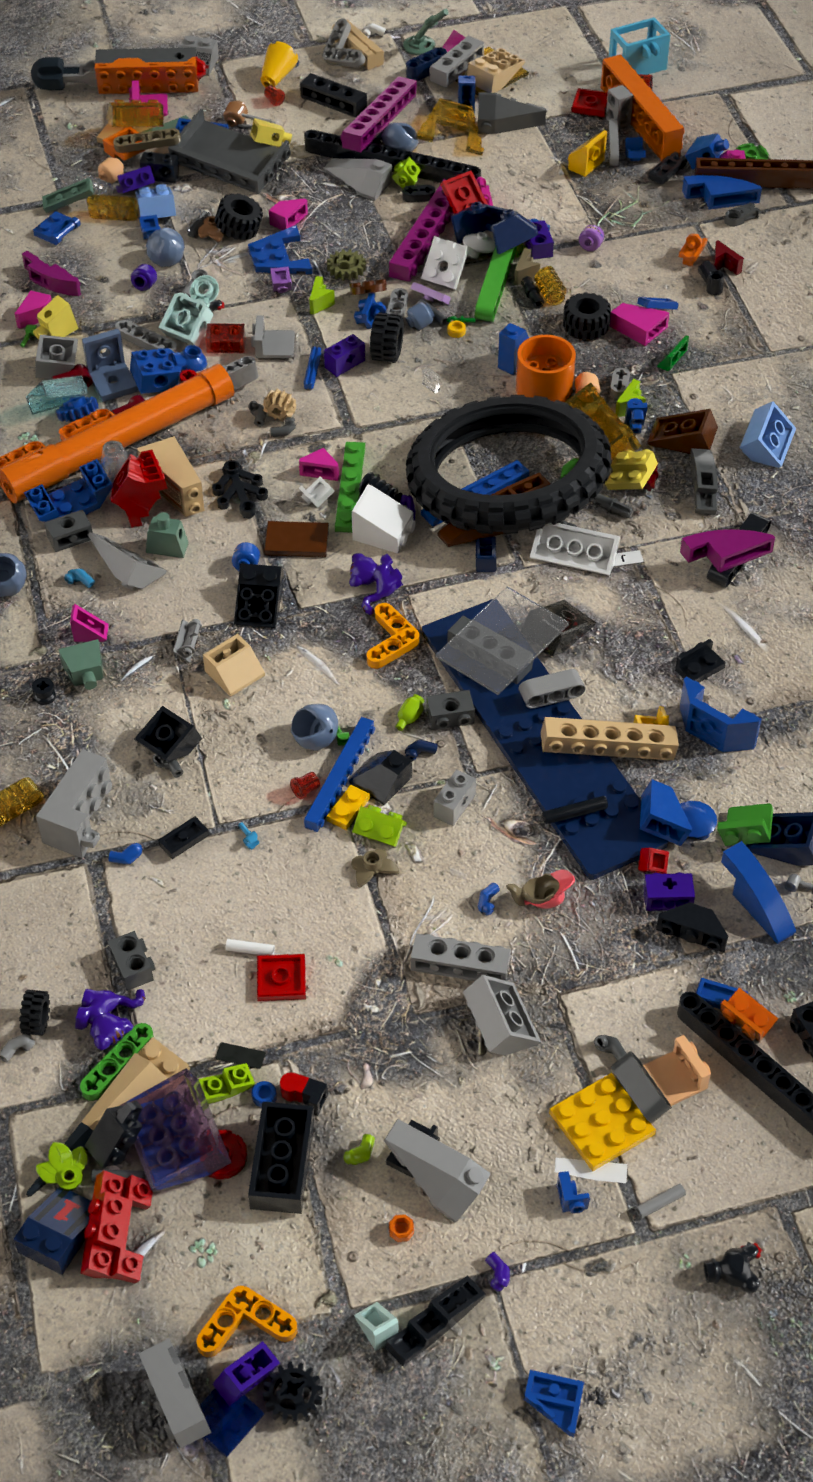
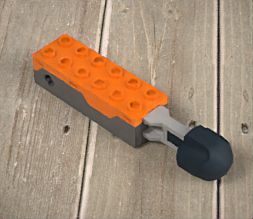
(115, 69)

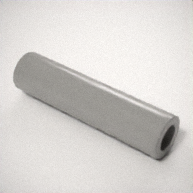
(660, 1201)

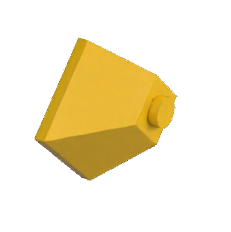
(588, 155)

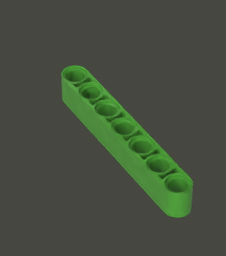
(494, 285)

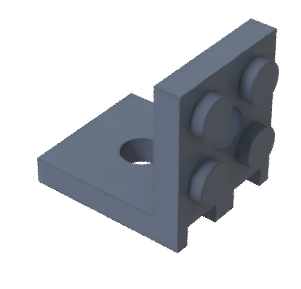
(108, 365)

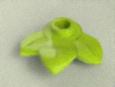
(62, 1162)

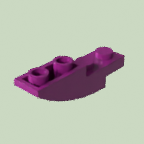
(50, 277)

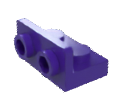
(135, 179)

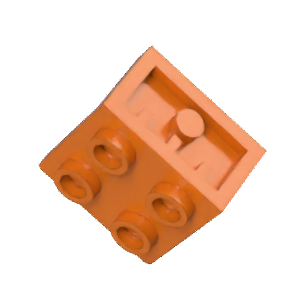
(748, 1015)

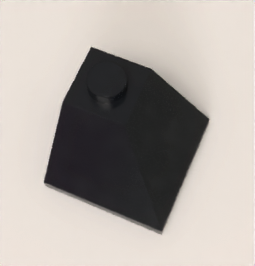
(383, 775)

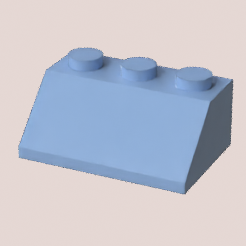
(768, 436)

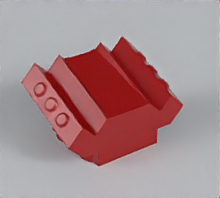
(138, 486)

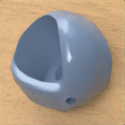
(400, 136)
(165, 247)
(11, 575)
(314, 726)

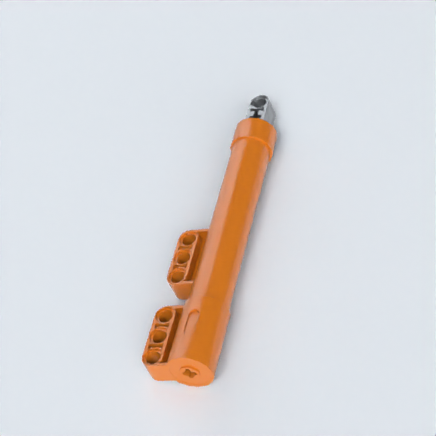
(85, 437)

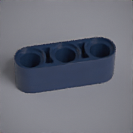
(419, 66)

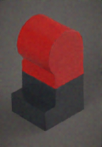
(304, 1090)

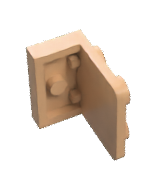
(680, 1072)

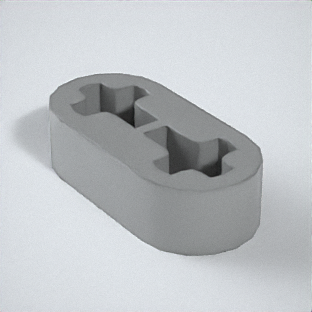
(619, 383)

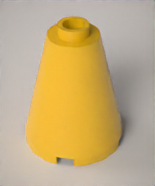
(277, 63)

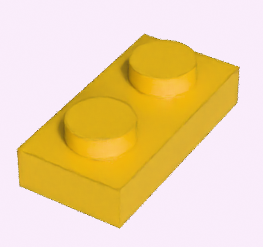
(348, 807)

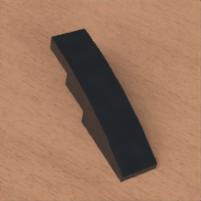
(435, 1320)

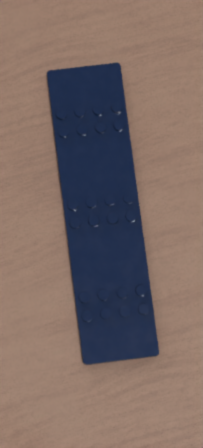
(597, 839)

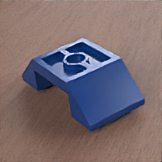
(83, 494)
(716, 727)

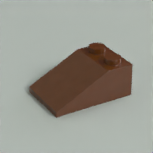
(684, 431)

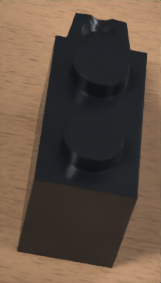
(115, 1134)

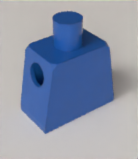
(466, 90)
(706, 147)

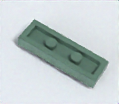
(67, 195)

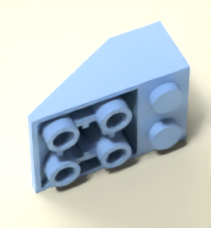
(155, 201)

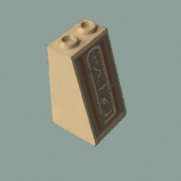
(183, 483)

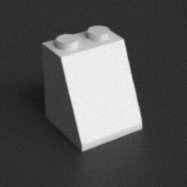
(381, 521)

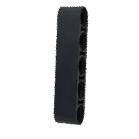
(753, 523)

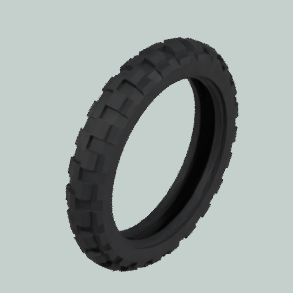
(516, 511)

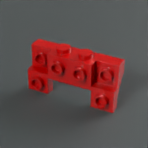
(109, 1226)

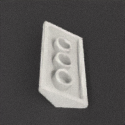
(575, 548)

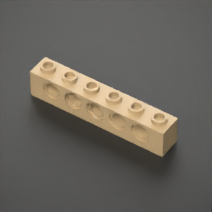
(609, 738)

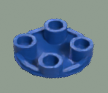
(701, 818)

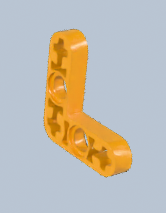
(397, 638)
(238, 1313)

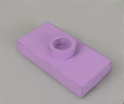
(430, 294)

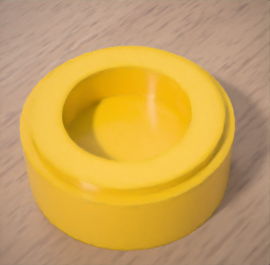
(456, 329)

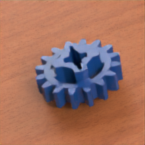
(76, 408)

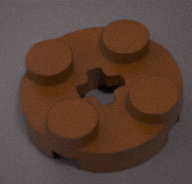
(368, 287)

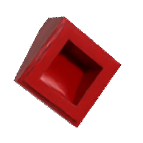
(653, 860)

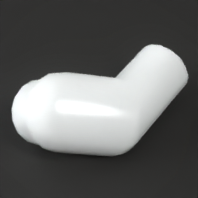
(372, 29)

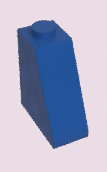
(509, 341)
(663, 814)

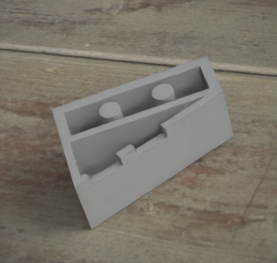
(174, 1394)

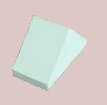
(377, 1324)

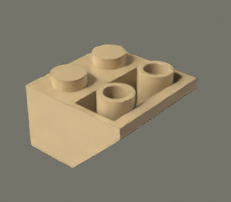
(233, 665)

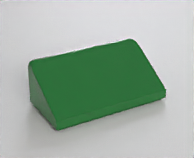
(674, 354)

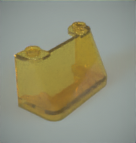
(618, 433)

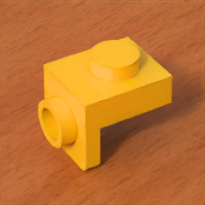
(661, 718)

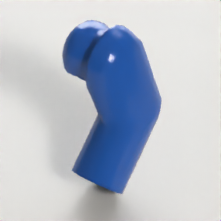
(127, 856)

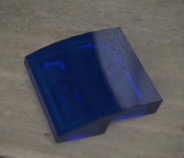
(228, 1423)

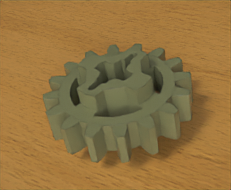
(346, 264)

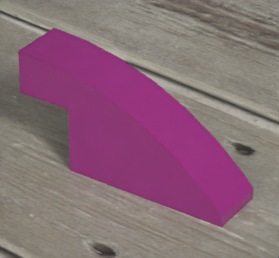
(727, 547)

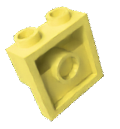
(631, 470)

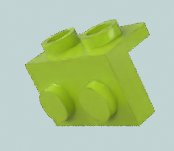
(379, 826)

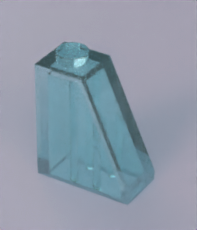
(55, 392)

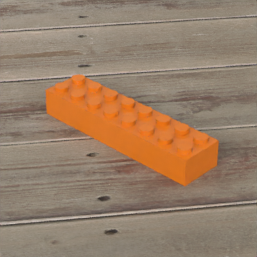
(649, 114)

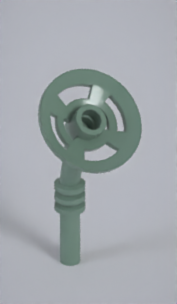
(420, 40)

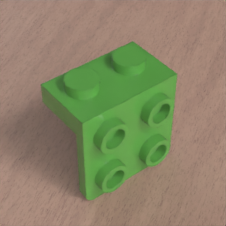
(747, 824)

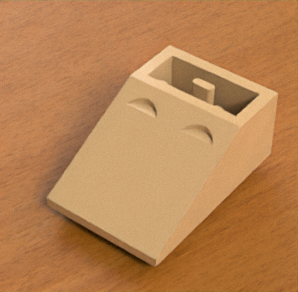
(494, 69)

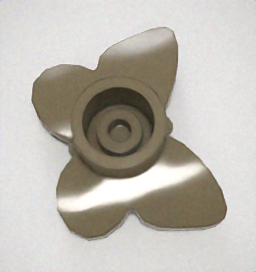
(372, 863)

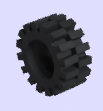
(34, 1012)

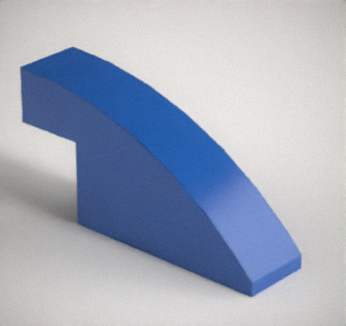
(721, 190)
(757, 892)

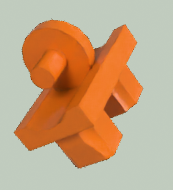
(692, 249)

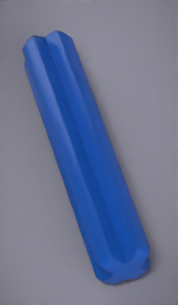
(312, 368)

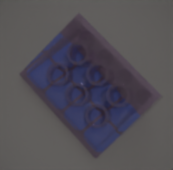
(178, 1133)

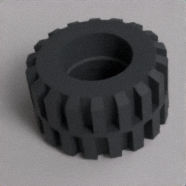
(238, 216)
(586, 316)
(386, 337)

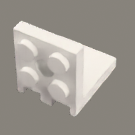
(449, 252)

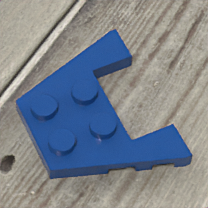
(271, 253)

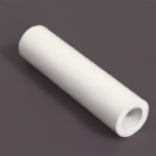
(249, 947)

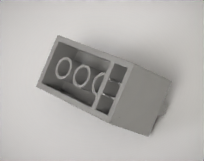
(67, 812)

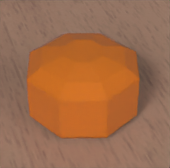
(401, 1228)

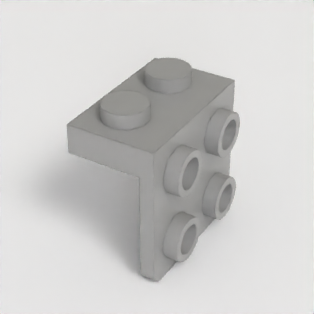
(271, 342)

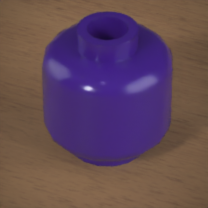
(143, 277)

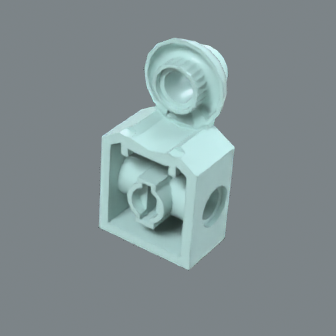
(188, 316)

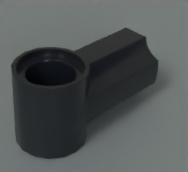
(712, 277)

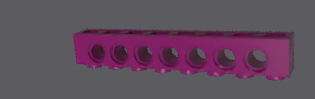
(379, 114)
(419, 239)

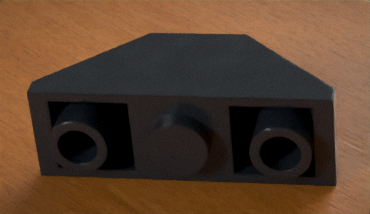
(694, 925)

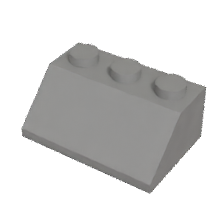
(500, 1015)

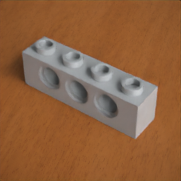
(456, 61)
(450, 965)

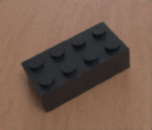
(281, 1157)

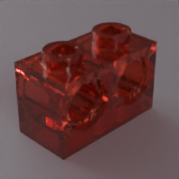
(225, 338)

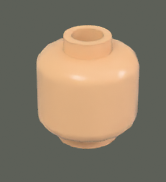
(110, 169)
(584, 379)

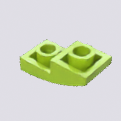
(228, 1084)

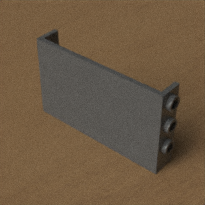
(228, 154)

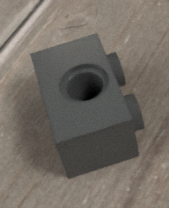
(68, 530)
(450, 709)

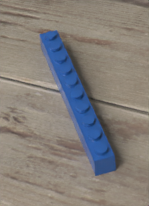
(339, 774)

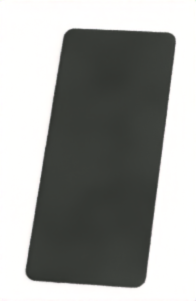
(240, 1055)

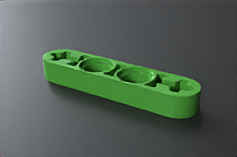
(115, 1060)

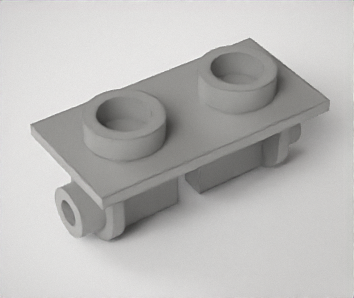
(187, 639)

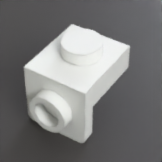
(317, 492)

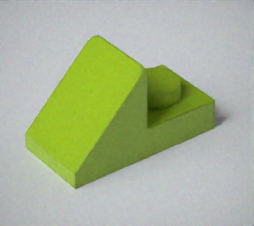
(320, 296)
(632, 391)

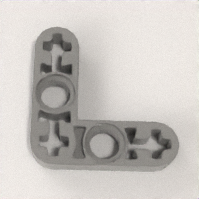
(333, 52)

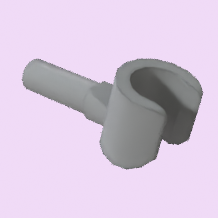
(794, 881)

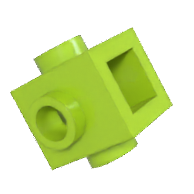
(406, 173)

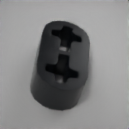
(418, 193)

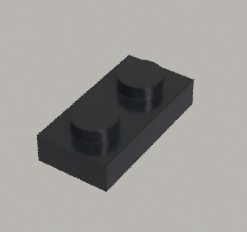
(183, 837)

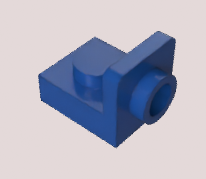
(568, 1195)

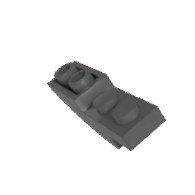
(704, 480)

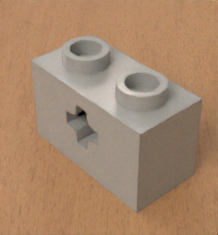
(454, 797)

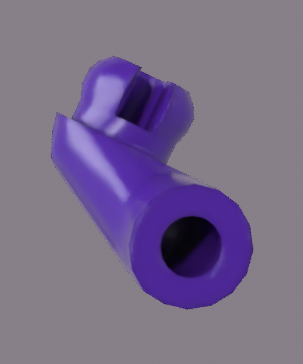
(501, 1272)

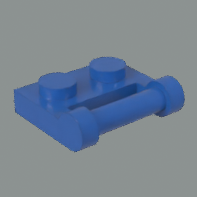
(56, 227)

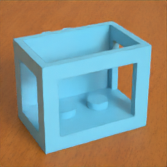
(644, 55)

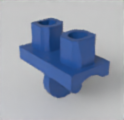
(368, 310)
(635, 414)

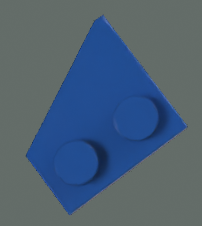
(555, 1398)

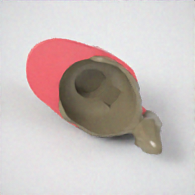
(543, 891)

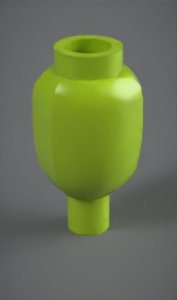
(410, 711)

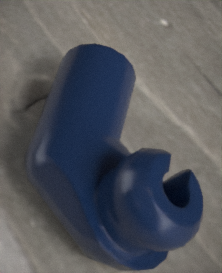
(420, 746)

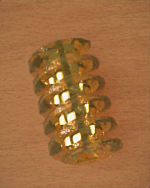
(550, 285)

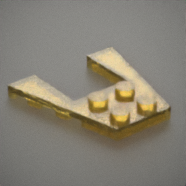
(455, 116)

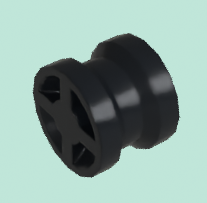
(47, 695)

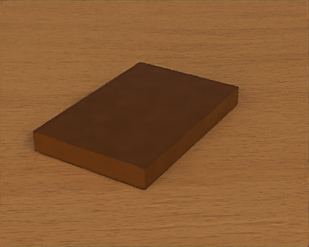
(296, 539)

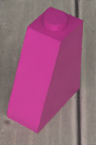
(639, 322)

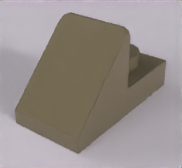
(525, 267)

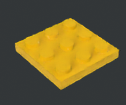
(602, 1121)

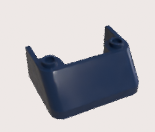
(507, 225)

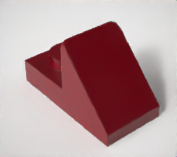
(727, 258)

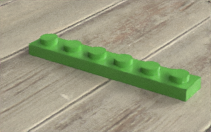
(349, 486)

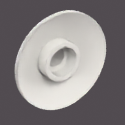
(480, 242)

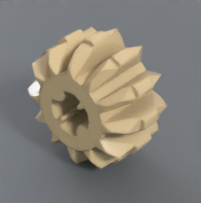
(279, 404)

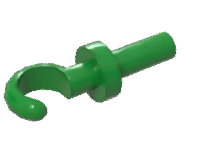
(462, 319)

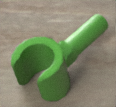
(29, 332)
(342, 737)

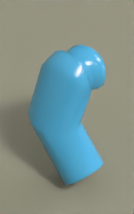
(79, 575)

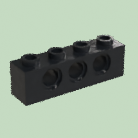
(333, 95)

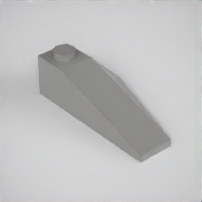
(366, 176)
(126, 564)
(443, 1173)

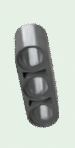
(641, 1087)

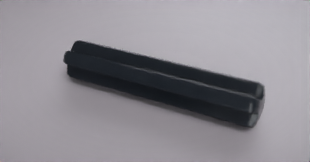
(575, 810)

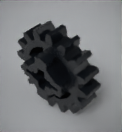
(284, 1399)

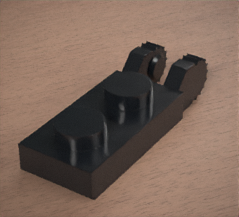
(667, 168)

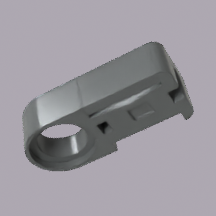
(742, 214)

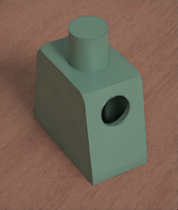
(166, 537)
(83, 663)

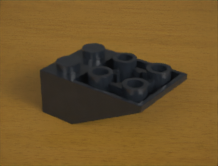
(258, 595)

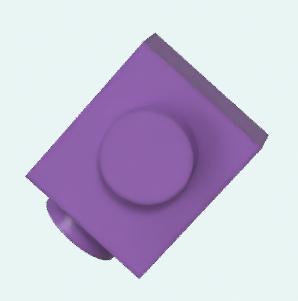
(281, 279)

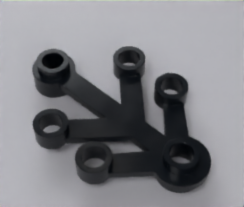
(233, 471)

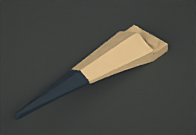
(143, 1071)

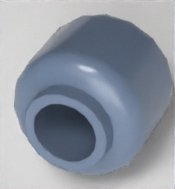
(419, 316)

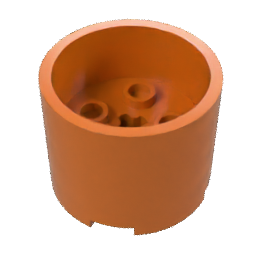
(545, 368)

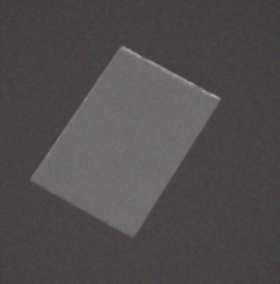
(502, 640)

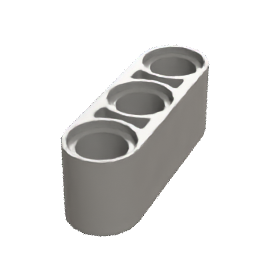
(552, 688)

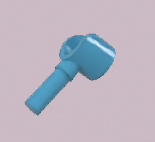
(251, 837)

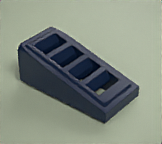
(486, 554)

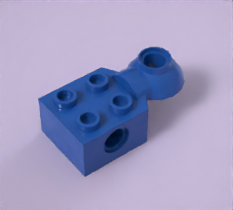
(161, 368)

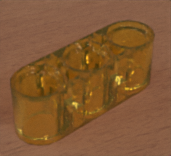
(112, 207)
(18, 799)

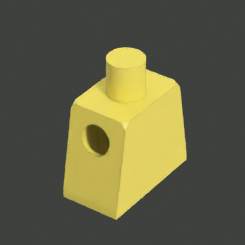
(263, 131)
(56, 319)

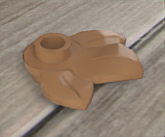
(209, 229)

